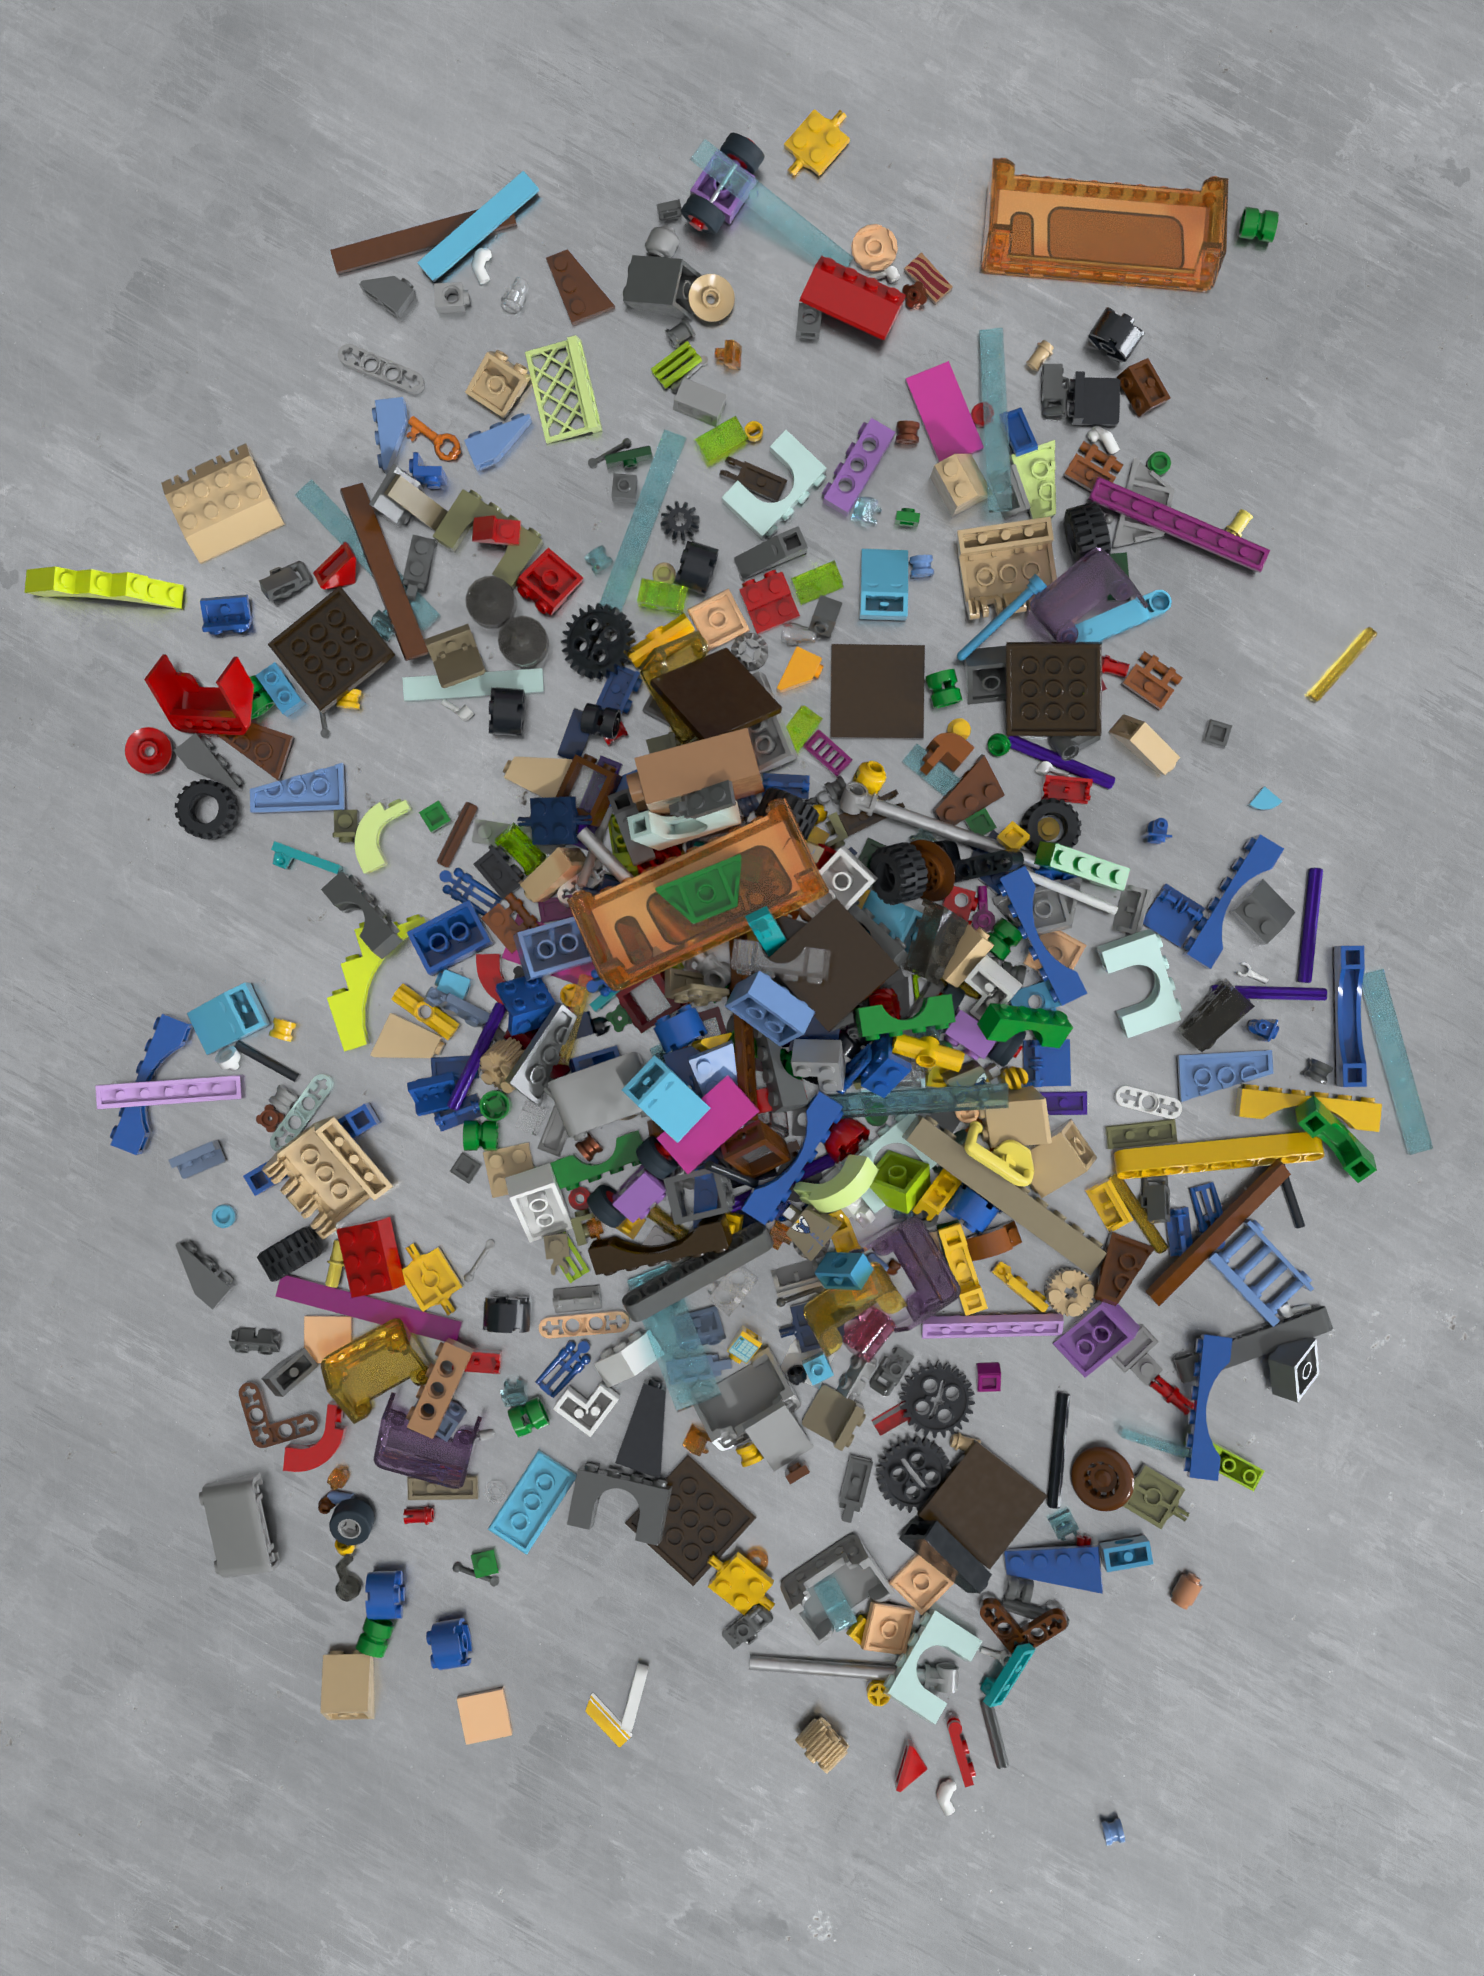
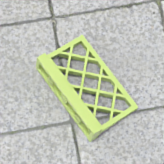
(583, 386)

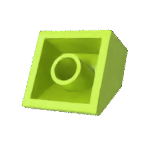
(901, 1181)

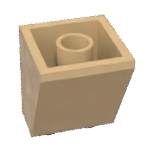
(959, 483)
(1023, 1121)
(1061, 1160)
(347, 1686)

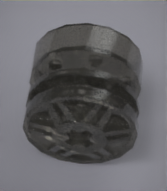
(491, 617)
(530, 654)

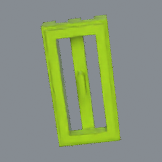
(669, 364)
(578, 1274)

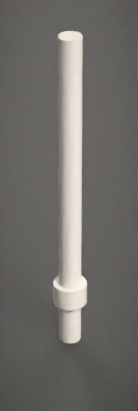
(1070, 892)

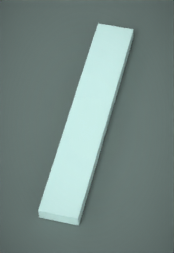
(429, 688)

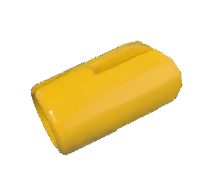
(1013, 1076)

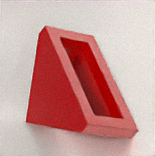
(337, 569)
(910, 1767)

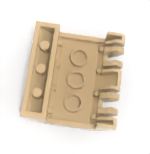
(222, 504)
(1001, 560)
(326, 1174)

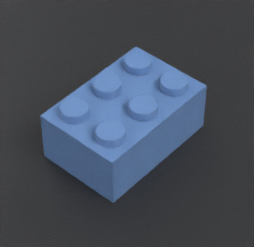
(551, 948)
(770, 1008)

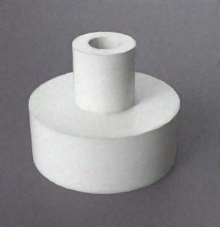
(228, 1058)

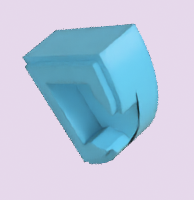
(1265, 800)

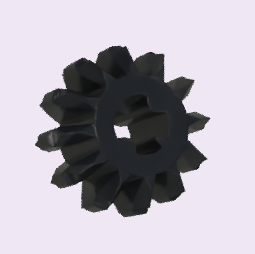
(689, 520)

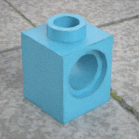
(453, 983)
(817, 1368)

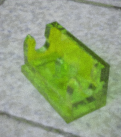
(720, 439)
(817, 582)
(802, 726)
(520, 848)

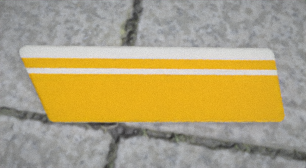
(606, 1721)

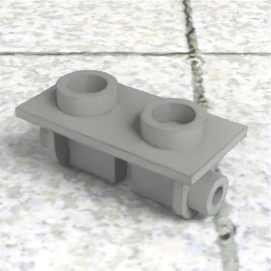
(576, 1299)
(850, 1384)

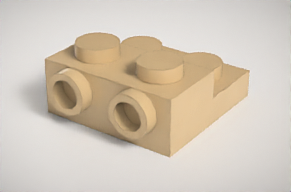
(498, 382)

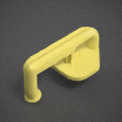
(1008, 1159)

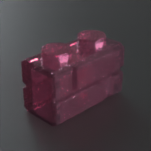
(869, 1333)

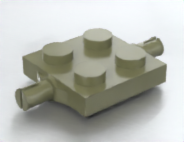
(1155, 1497)

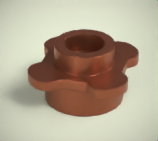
(921, 293)
(263, 1118)

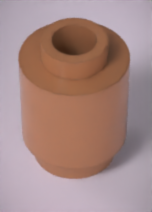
(1186, 1590)

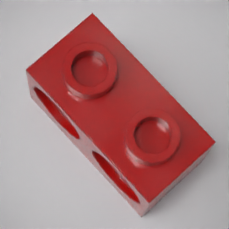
(963, 912)

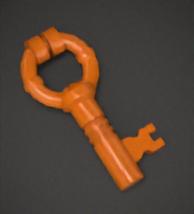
(419, 427)

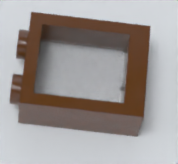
(591, 786)
(757, 1151)

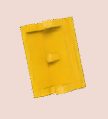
(938, 1194)
(1109, 1205)

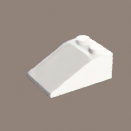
(846, 880)
(538, 1202)

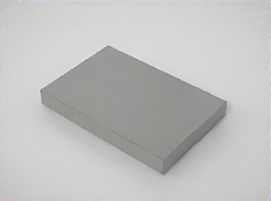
(777, 1435)

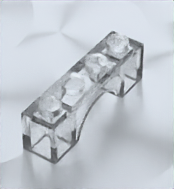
(811, 964)

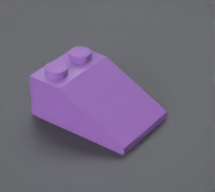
(1096, 1336)

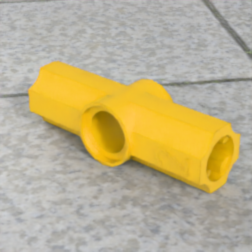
(661, 635)
(438, 1020)
(928, 1052)

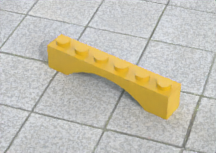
(1355, 1114)

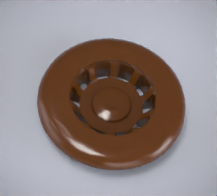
(938, 867)
(1103, 1478)

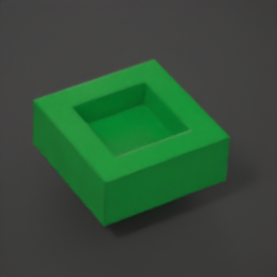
(907, 517)
(435, 816)
(980, 822)
(484, 1563)

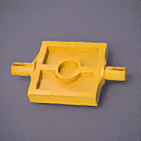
(816, 142)
(431, 1279)
(740, 1583)

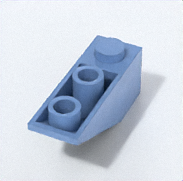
(392, 426)
(493, 444)

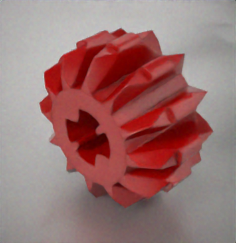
(888, 1000)

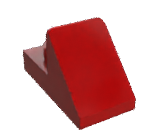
(496, 531)

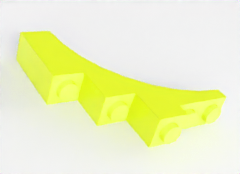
(99, 584)
(350, 1006)

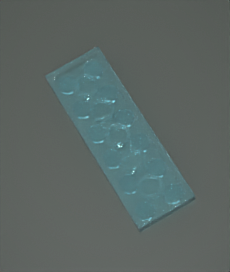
(678, 1350)

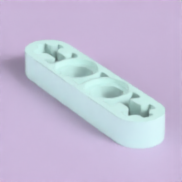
(299, 1111)

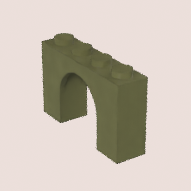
(460, 520)

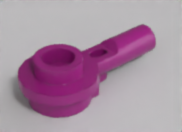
(983, 917)

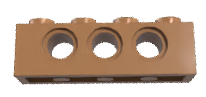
(429, 1423)

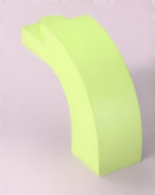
(369, 830)
(841, 1190)

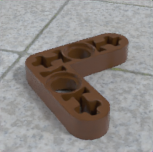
(272, 1428)
(1016, 1633)

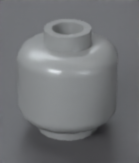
(662, 242)

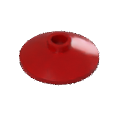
(137, 747)

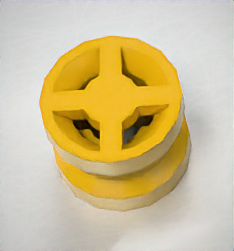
(350, 700)
(567, 994)
(282, 1029)
(749, 1454)
(877, 1698)

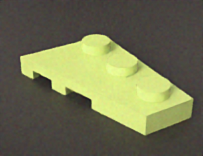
(1038, 479)

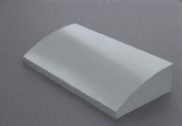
(771, 738)

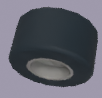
(351, 1522)

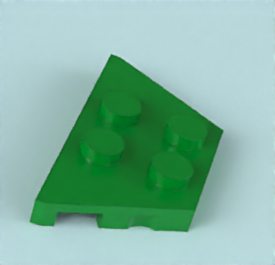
(705, 891)

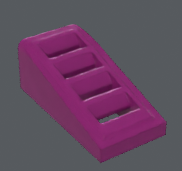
(828, 765)

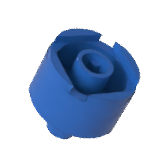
(680, 1029)
(972, 1208)
(384, 1595)
(449, 1644)

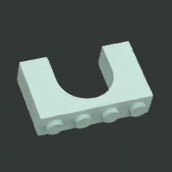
(764, 516)
(664, 832)
(1160, 1006)
(886, 1136)
(904, 1683)

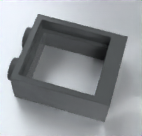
(677, 1203)

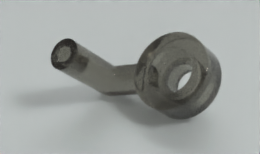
(346, 1581)

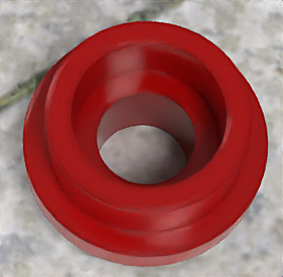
(572, 1198)

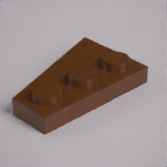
(577, 289)
(263, 747)
(971, 794)
(1119, 1267)

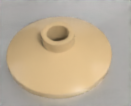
(713, 286)

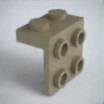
(455, 656)
(690, 987)
(834, 1417)

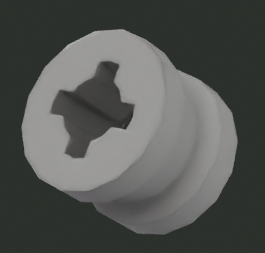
(283, 1098)

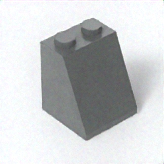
(660, 285)

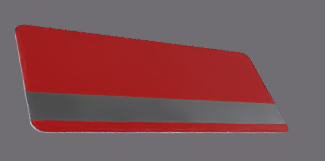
(889, 1419)

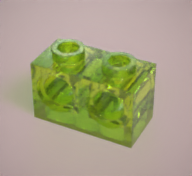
(662, 596)

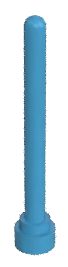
(1034, 587)

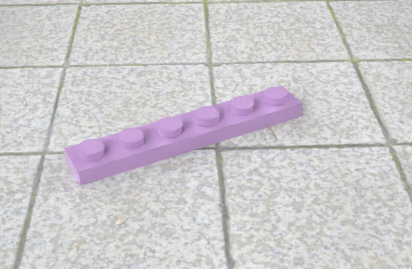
(168, 1091)
(992, 1326)

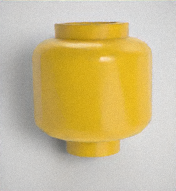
(871, 775)

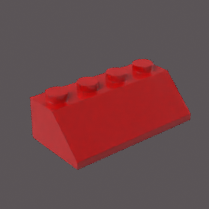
(852, 297)

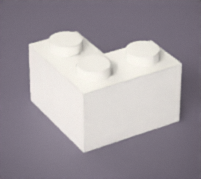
(993, 984)
(626, 1359)
(586, 1413)

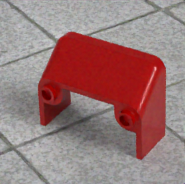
(203, 709)

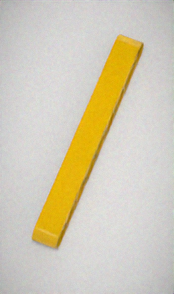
(1217, 1155)

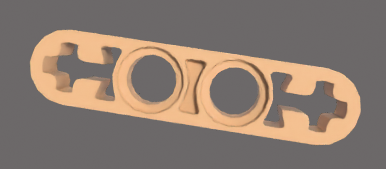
(584, 1327)

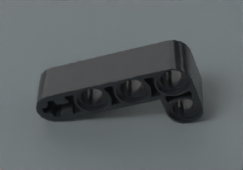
(978, 864)

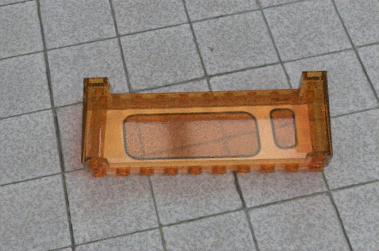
(1104, 230)
(640, 934)

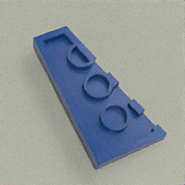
(1064, 1566)

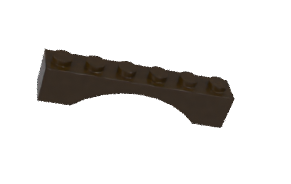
(615, 1254)

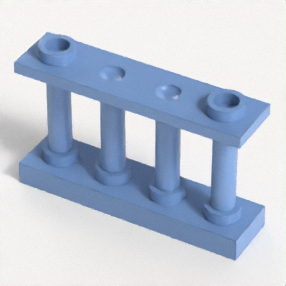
(1253, 1293)

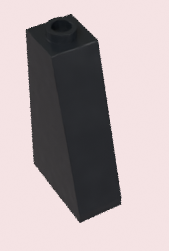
(645, 1432)
(946, 1554)

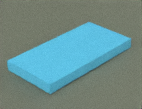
(532, 1502)

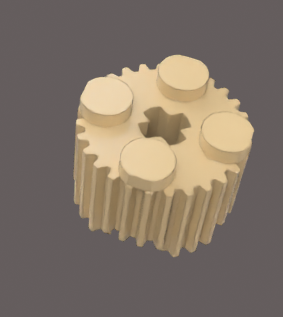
(498, 1063)
(1072, 1304)
(822, 1744)

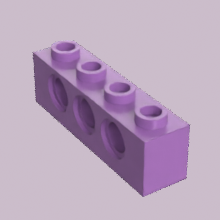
(844, 500)

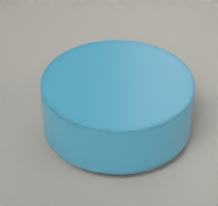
(224, 1216)

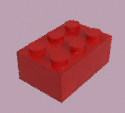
(370, 1257)

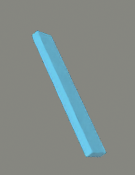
(478, 226)

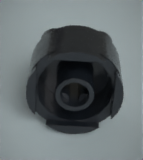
(1115, 334)
(696, 566)
(506, 711)
(505, 1314)

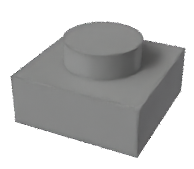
(1146, 1369)

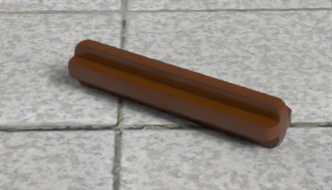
(457, 834)

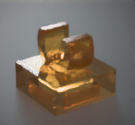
(730, 354)
(779, 1231)
(696, 1440)

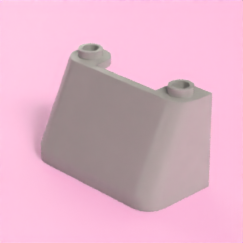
(596, 1095)
(745, 1397)
(238, 1527)
(855, 1574)

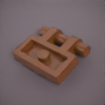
(1085, 472)
(1147, 685)
(504, 926)

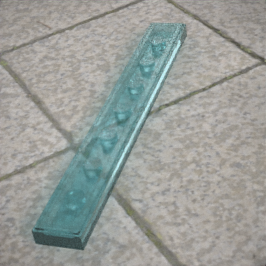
(767, 204)
(996, 420)
(643, 520)
(342, 529)
(1396, 1062)
(924, 1100)

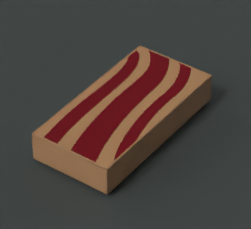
(923, 270)

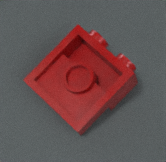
(548, 582)
(768, 601)

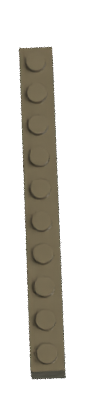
(1004, 1195)

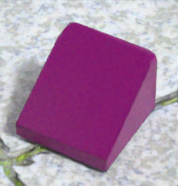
(988, 1377)

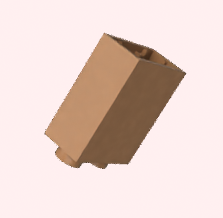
(693, 766)

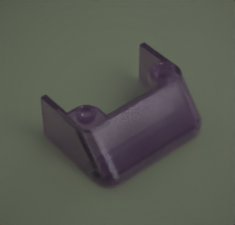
(1078, 592)
(922, 1263)
(421, 1457)

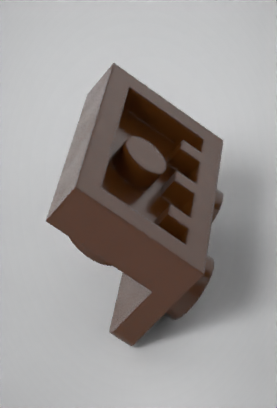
(1143, 387)

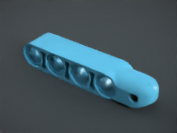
(1123, 617)

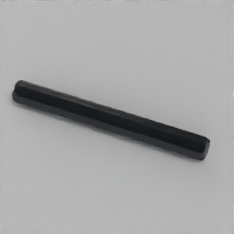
(1058, 1450)

